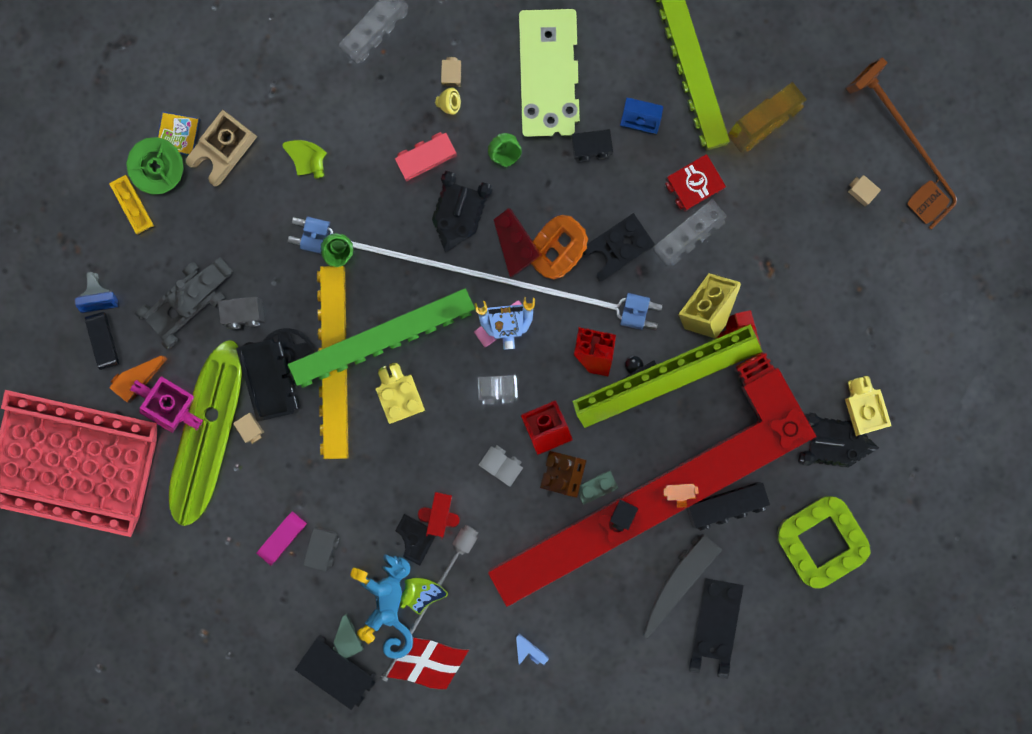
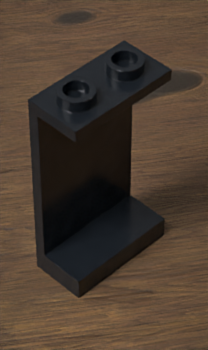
(335, 674)

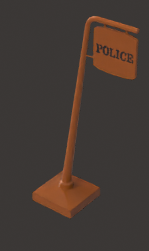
(928, 199)

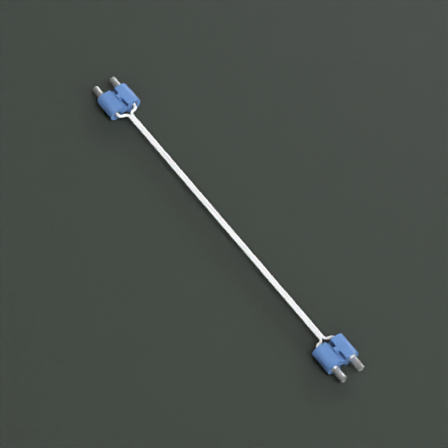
(632, 316)

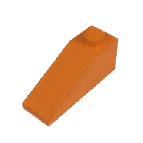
(143, 373)

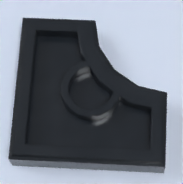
(415, 538)

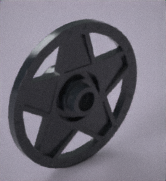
(292, 351)

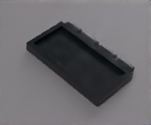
(266, 379)

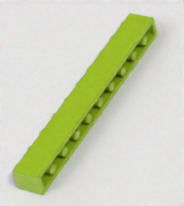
(694, 73)
(667, 376)

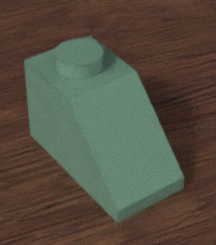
(346, 640)

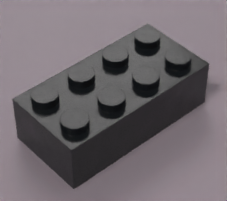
(727, 505)

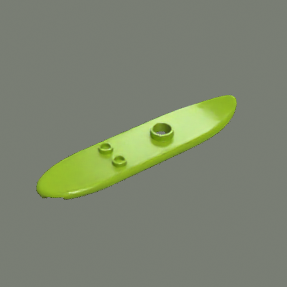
(203, 450)

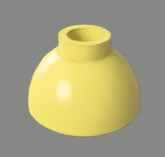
(449, 101)

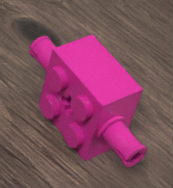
(164, 392)

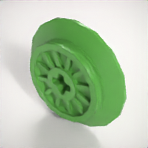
(141, 170)

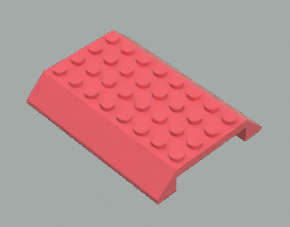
(74, 463)

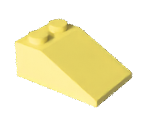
(710, 306)

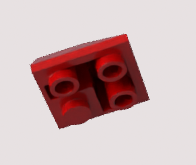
(595, 350)

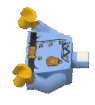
(506, 321)

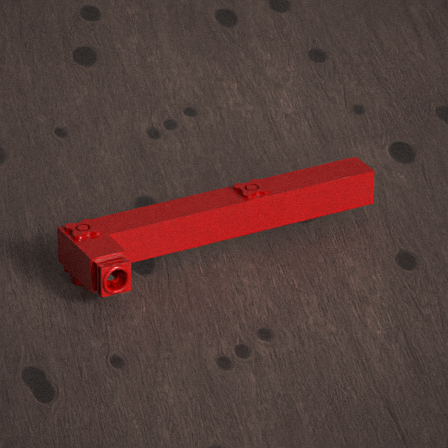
(777, 432)

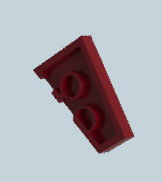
(515, 243)

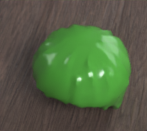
(504, 149)
(336, 249)

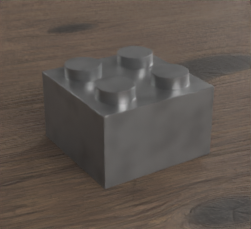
(241, 311)

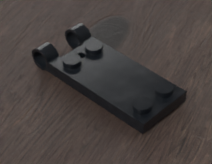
(716, 624)

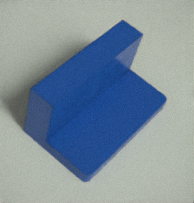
(642, 115)

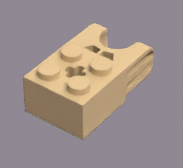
(216, 146)

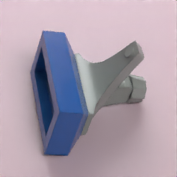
(95, 296)

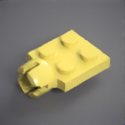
(398, 394)
(866, 406)

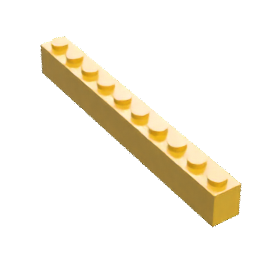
(335, 386)

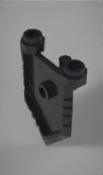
(458, 210)
(835, 443)

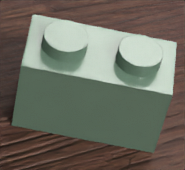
(597, 487)

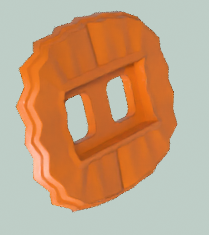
(568, 255)

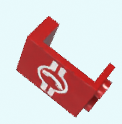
(694, 183)

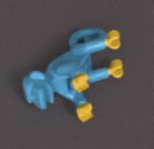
(388, 599)

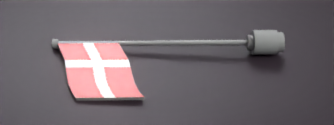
(430, 661)

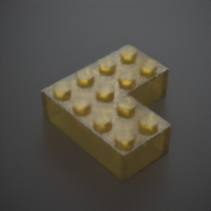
(766, 117)

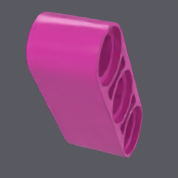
(281, 538)

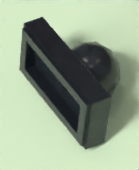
(635, 365)

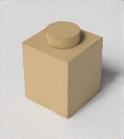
(451, 72)
(863, 190)
(249, 428)

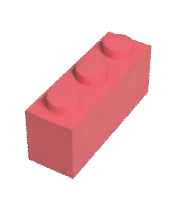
(425, 156)

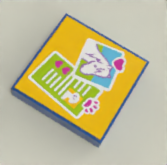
(180, 131)

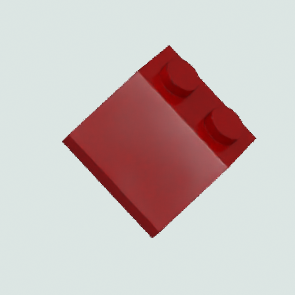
(546, 427)

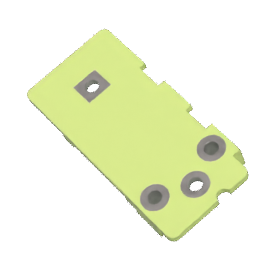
(548, 71)

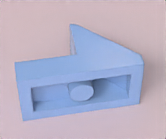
(525, 647)

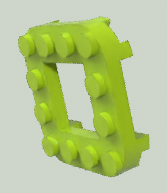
(838, 566)

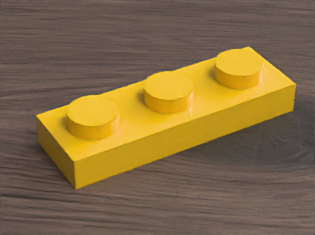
(131, 204)

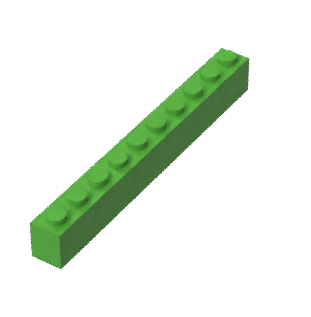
(380, 337)

